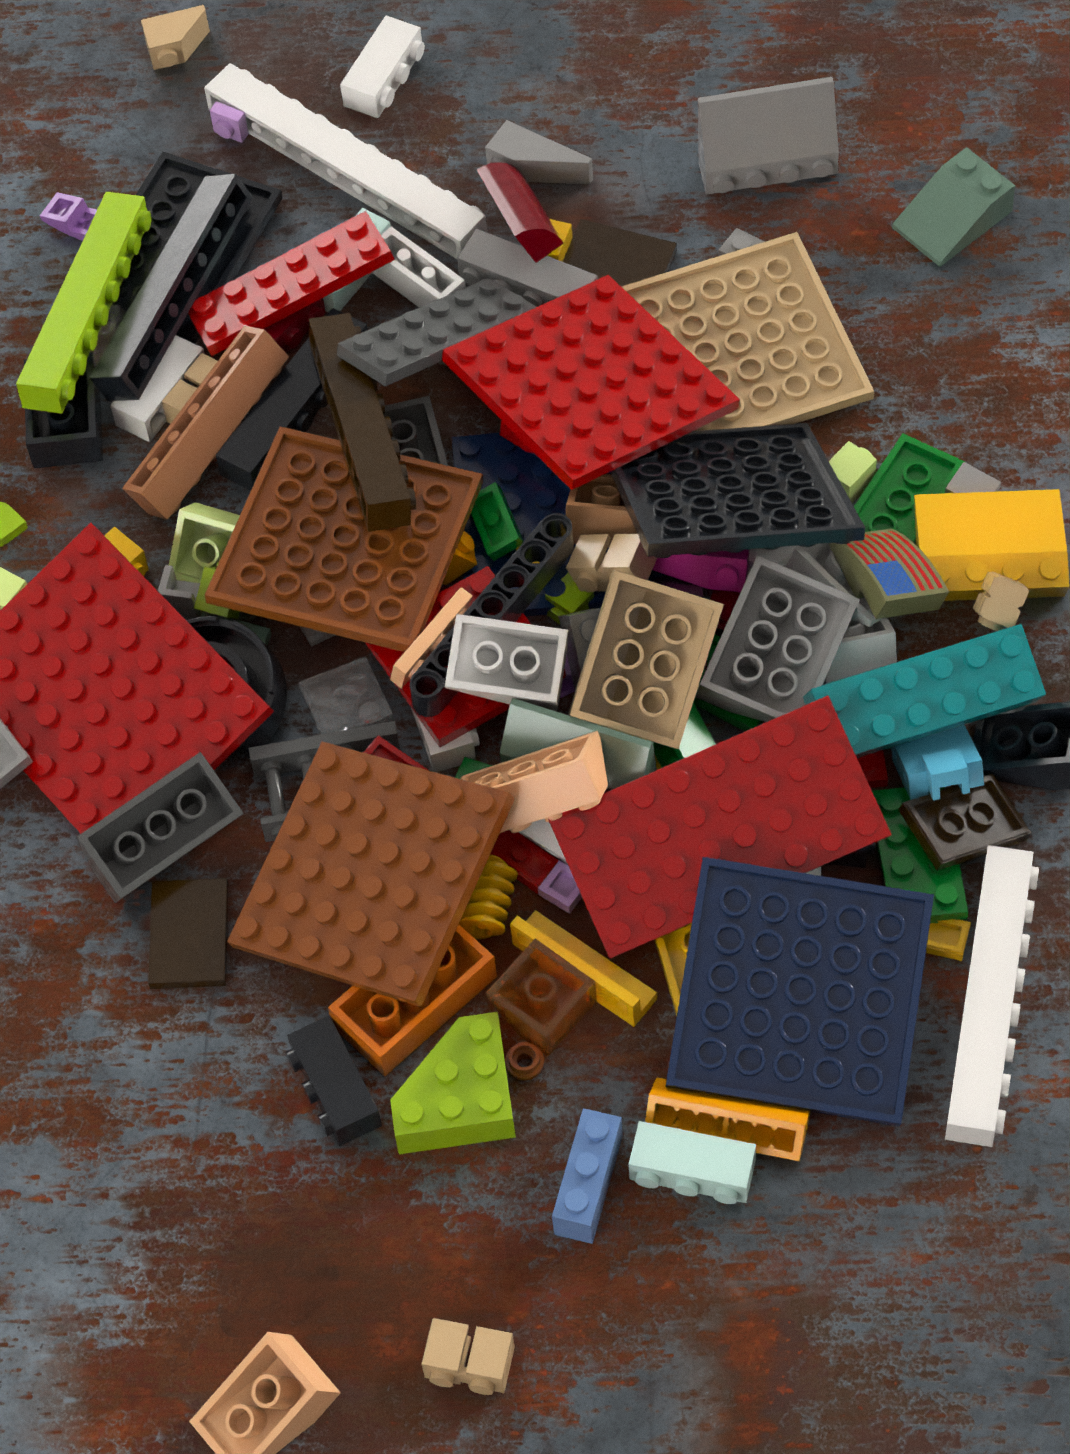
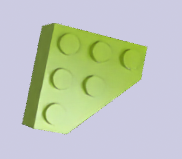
(456, 1091)

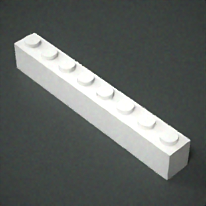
(990, 996)

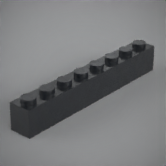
(171, 288)

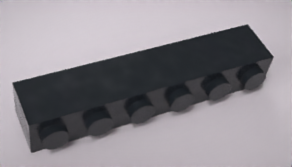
(287, 403)

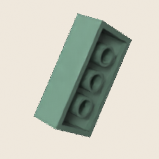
(536, 728)

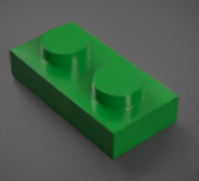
(495, 522)

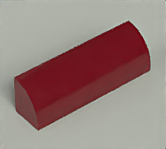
(520, 209)

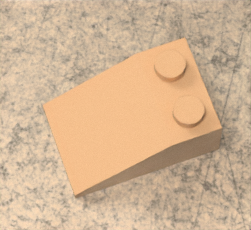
(265, 1399)

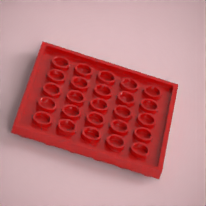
(590, 381)

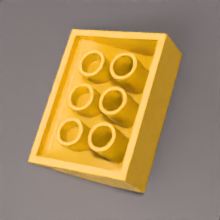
(996, 532)

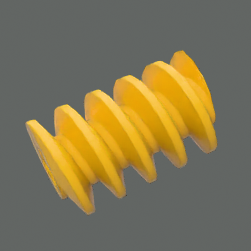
(489, 899)

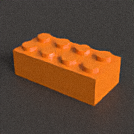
(391, 1029)

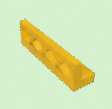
(614, 986)

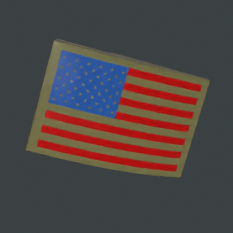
(890, 574)

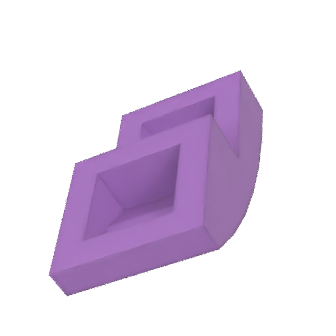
(68, 215)

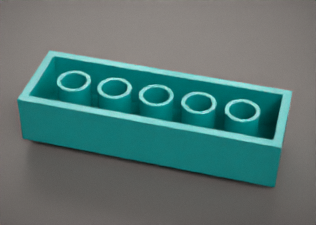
(935, 691)

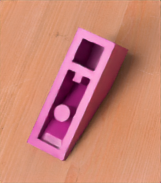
(712, 571)

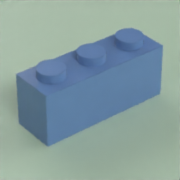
(587, 1176)

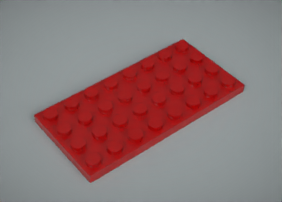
(763, 798)

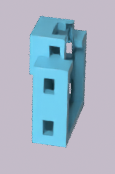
(939, 762)

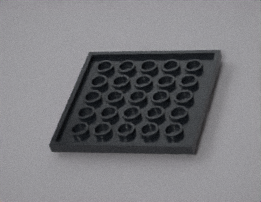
(737, 493)

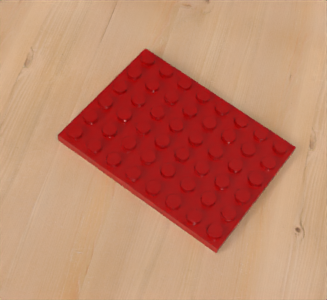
(112, 683)

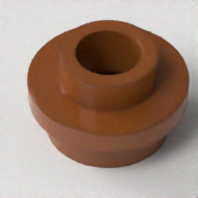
(524, 1051)

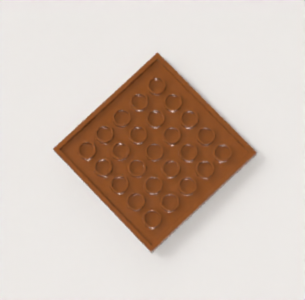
(312, 562)
(371, 872)

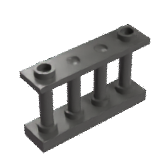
(297, 754)

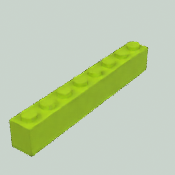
(83, 303)

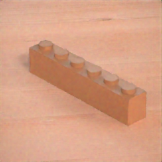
(206, 422)

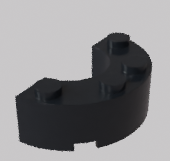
(254, 663)

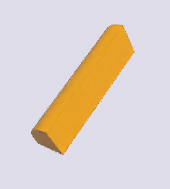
(773, 1128)

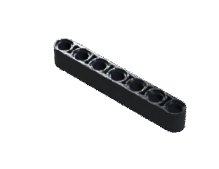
(499, 599)

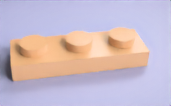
(430, 638)

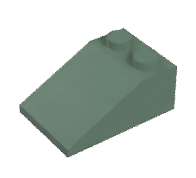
(955, 207)

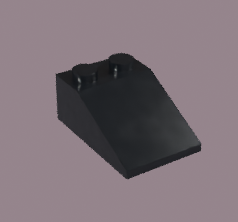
(1027, 745)

